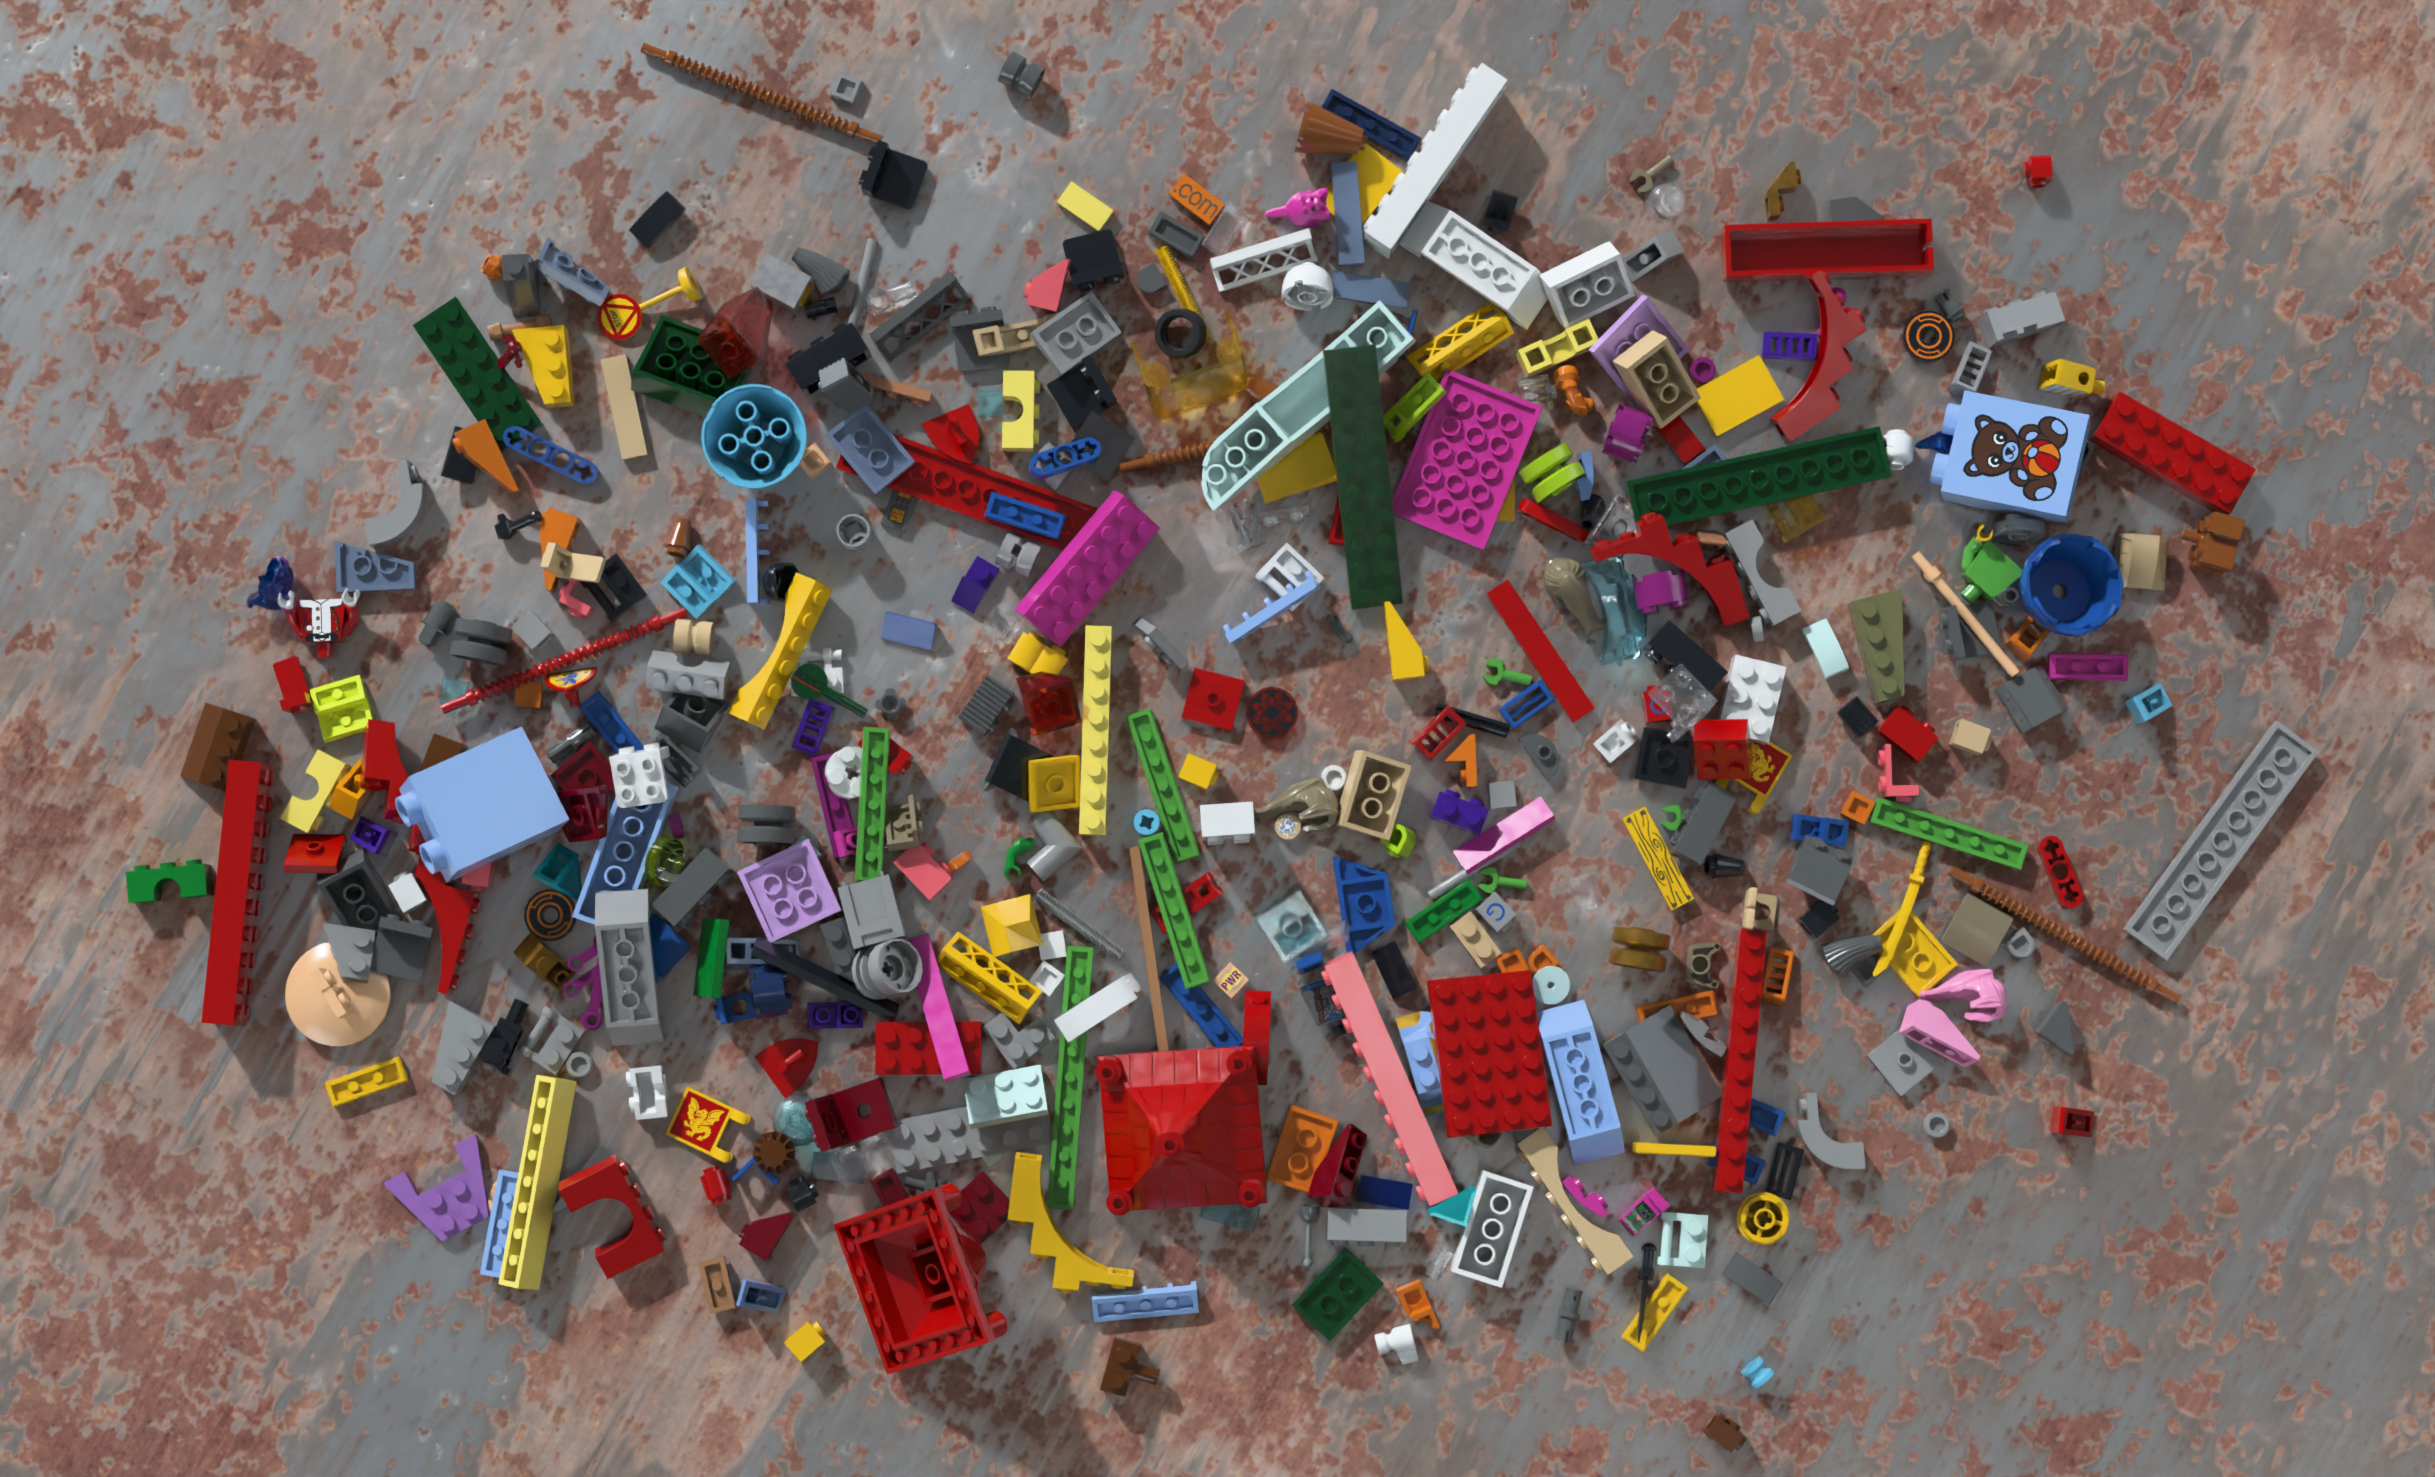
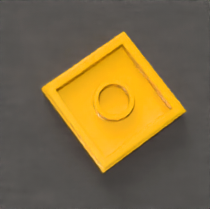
(1054, 783)

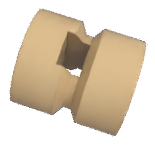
(691, 636)

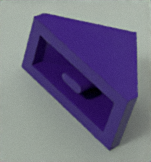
(373, 836)

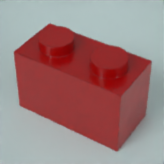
(1907, 733)

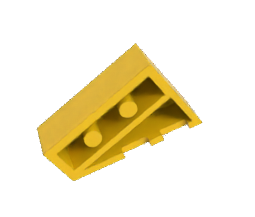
(549, 362)

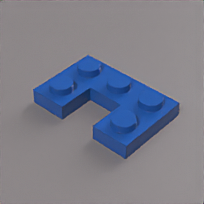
(1764, 1119)

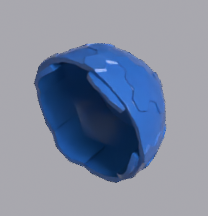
(2089, 583)

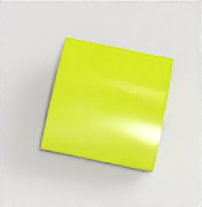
(341, 708)

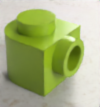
(1401, 841)

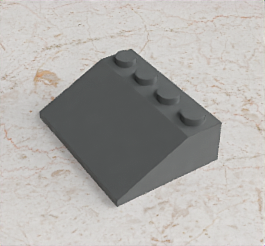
(1662, 1070)

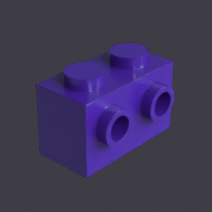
(1458, 812)

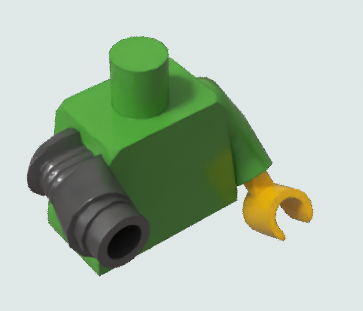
(1989, 572)

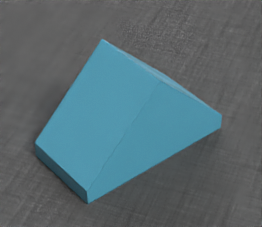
(2148, 703)

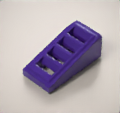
(1810, 356)
(829, 710)

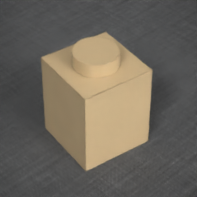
(1970, 737)

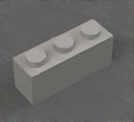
(1366, 1226)

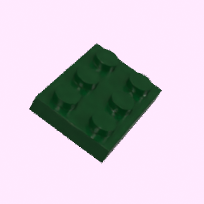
(1337, 1294)

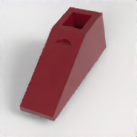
(1337, 1172)

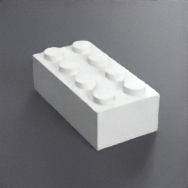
(1492, 1229)

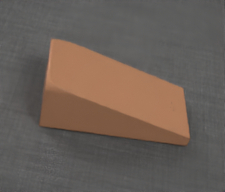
(1710, 540)

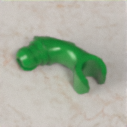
(1017, 848)

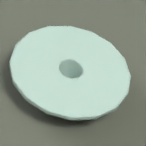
(1551, 985)

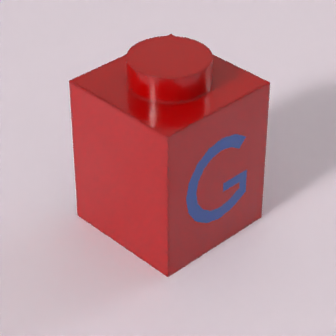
(1651, 710)

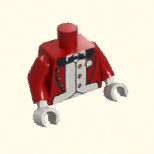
(322, 620)

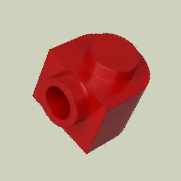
(2038, 170)

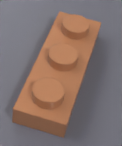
(894, 390)

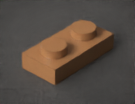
(717, 1284)

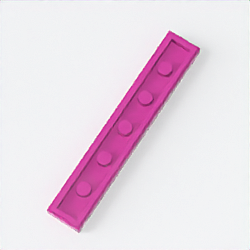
(939, 1013)

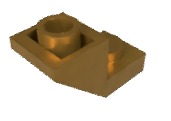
(1785, 183)

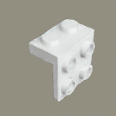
(640, 775)

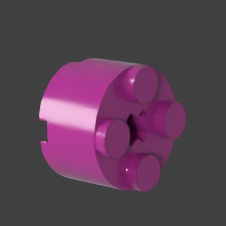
(1626, 434)
(1660, 591)

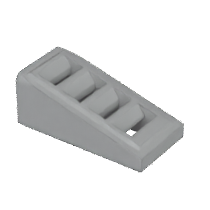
(1962, 382)

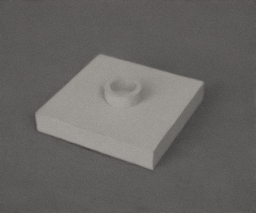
(1902, 1062)

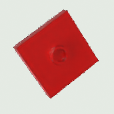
(1213, 699)
(314, 853)

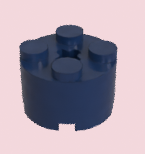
(769, 991)

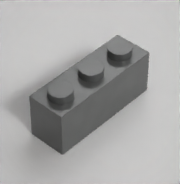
(1701, 824)

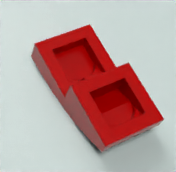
(1681, 440)

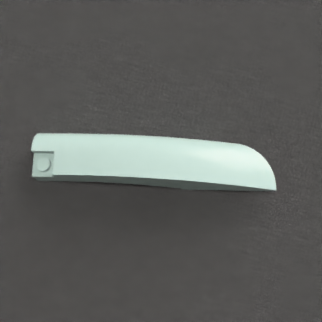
(1292, 411)

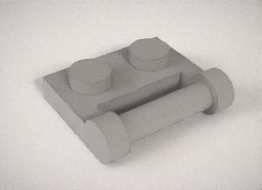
(559, 1044)

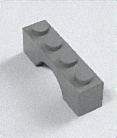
(1774, 603)

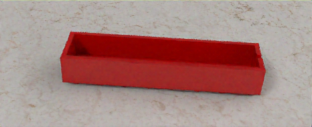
(1834, 247)

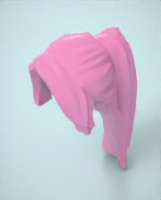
(1978, 988)

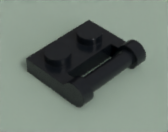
(623, 586)

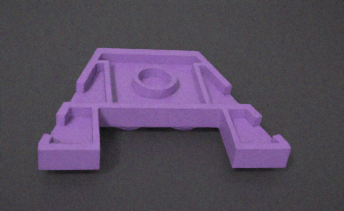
(453, 1203)

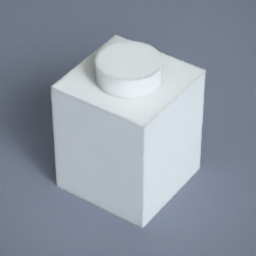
(409, 892)

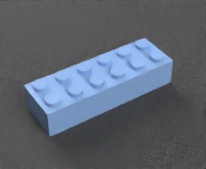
(623, 853)

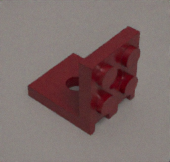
(838, 1117)

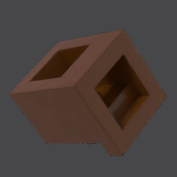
(1725, 1432)

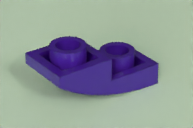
(834, 1015)

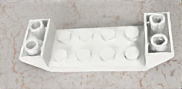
(1477, 262)

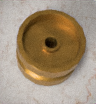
(1639, 948)

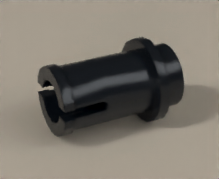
(820, 308)

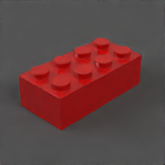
(909, 1048)

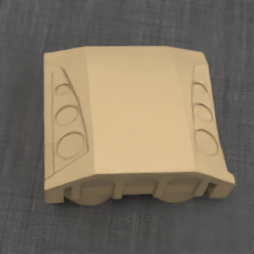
(2142, 560)

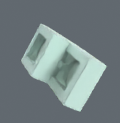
(1825, 648)

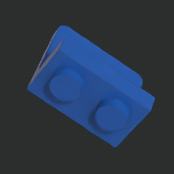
(667, 947)

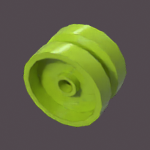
(1553, 475)

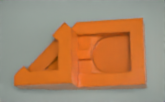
(1416, 1303)

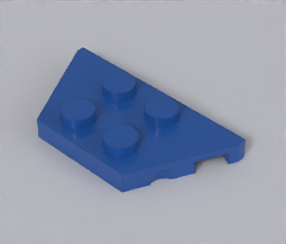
(1363, 902)

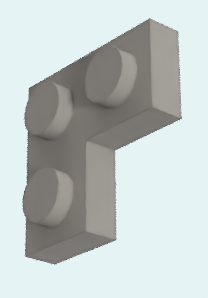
(1017, 1045)

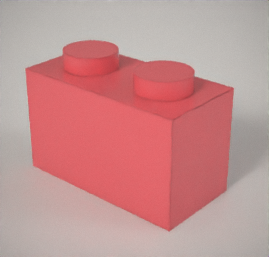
(924, 870)

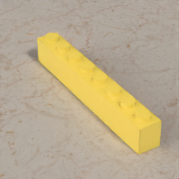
(1095, 730)
(537, 1182)

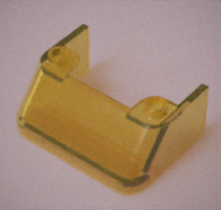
(1198, 388)

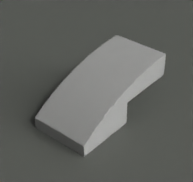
(1698, 1029)

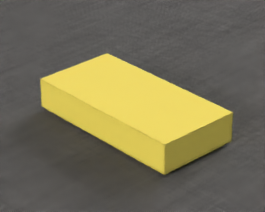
(1085, 206)

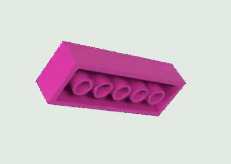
(1087, 568)

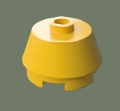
(1763, 1218)

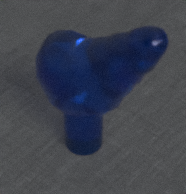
(1938, 442)

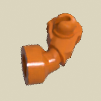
(1567, 379)

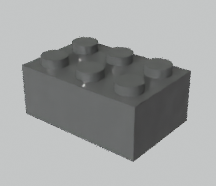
(694, 888)

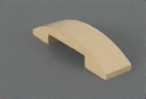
(1007, 338)

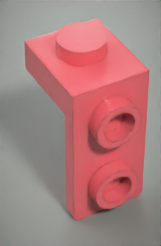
(575, 606)
(1902, 792)

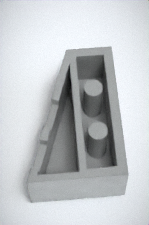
(2020, 319)
(460, 1047)

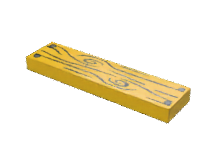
(1657, 858)

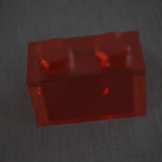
(1048, 702)

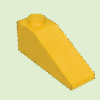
(1404, 651)

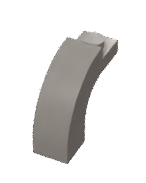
(405, 516)
(1819, 1145)

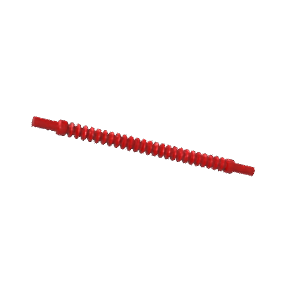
(472, 697)

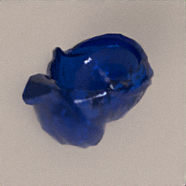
(276, 580)

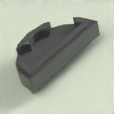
(1542, 753)

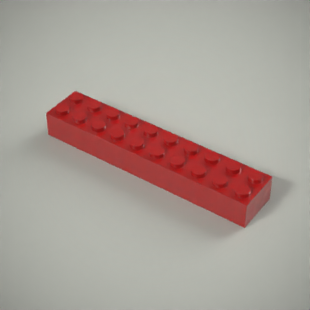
(238, 893)

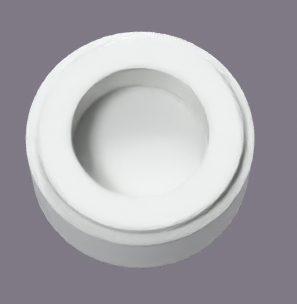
(1334, 777)

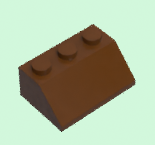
(217, 739)

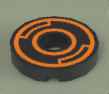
(1939, 326)
(535, 915)

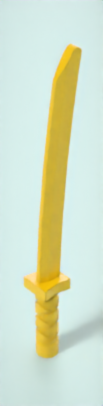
(1915, 879)

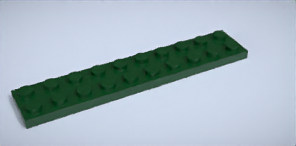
(1362, 476)
(1761, 478)

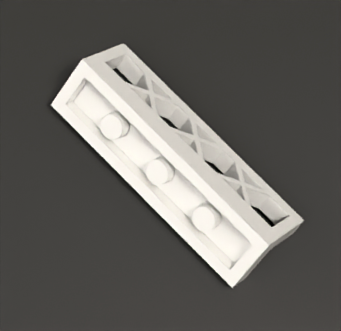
(1259, 251)

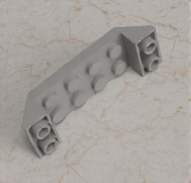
(627, 967)

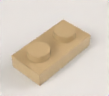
(1475, 939)

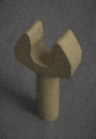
(1649, 175)

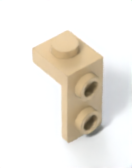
(572, 565)

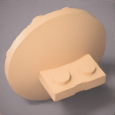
(333, 1008)

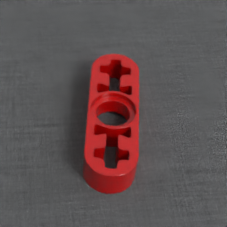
(1552, 520)
(2074, 887)

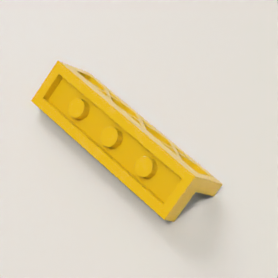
(1463, 346)
(985, 980)

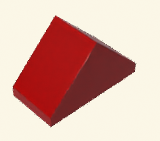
(2072, 1121)

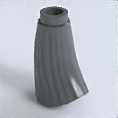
(825, 272)
(1847, 952)

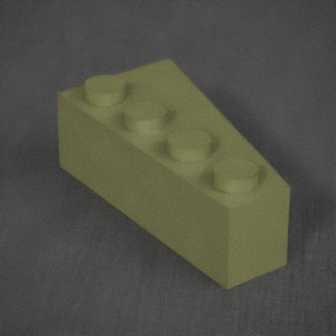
(1879, 636)

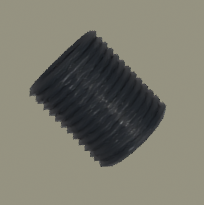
(1857, 717)

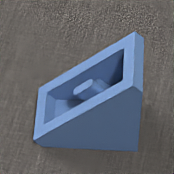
(761, 1296)

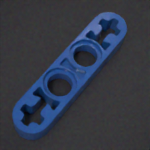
(552, 451)

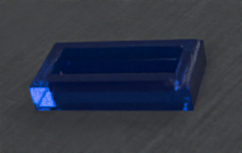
(1384, 1192)

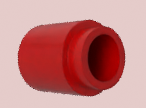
(716, 1185)

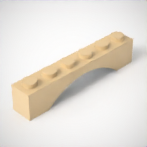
(1542, 1154)

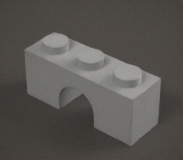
(705, 680)

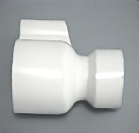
(1400, 1340)

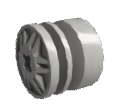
(887, 969)

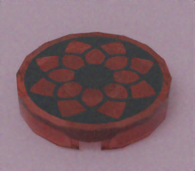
(1272, 712)

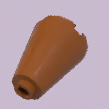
(1328, 133)

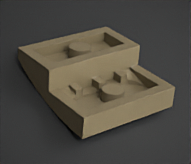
(1977, 929)

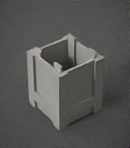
(872, 911)

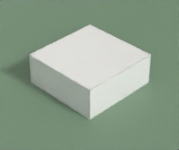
(1053, 945)
(1046, 978)

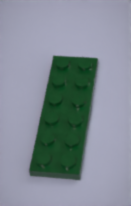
(474, 371)

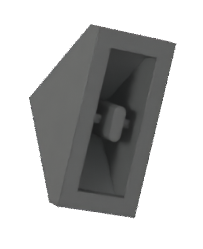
(2057, 1028)

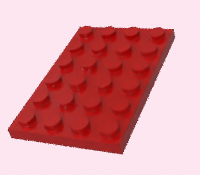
(1489, 1054)

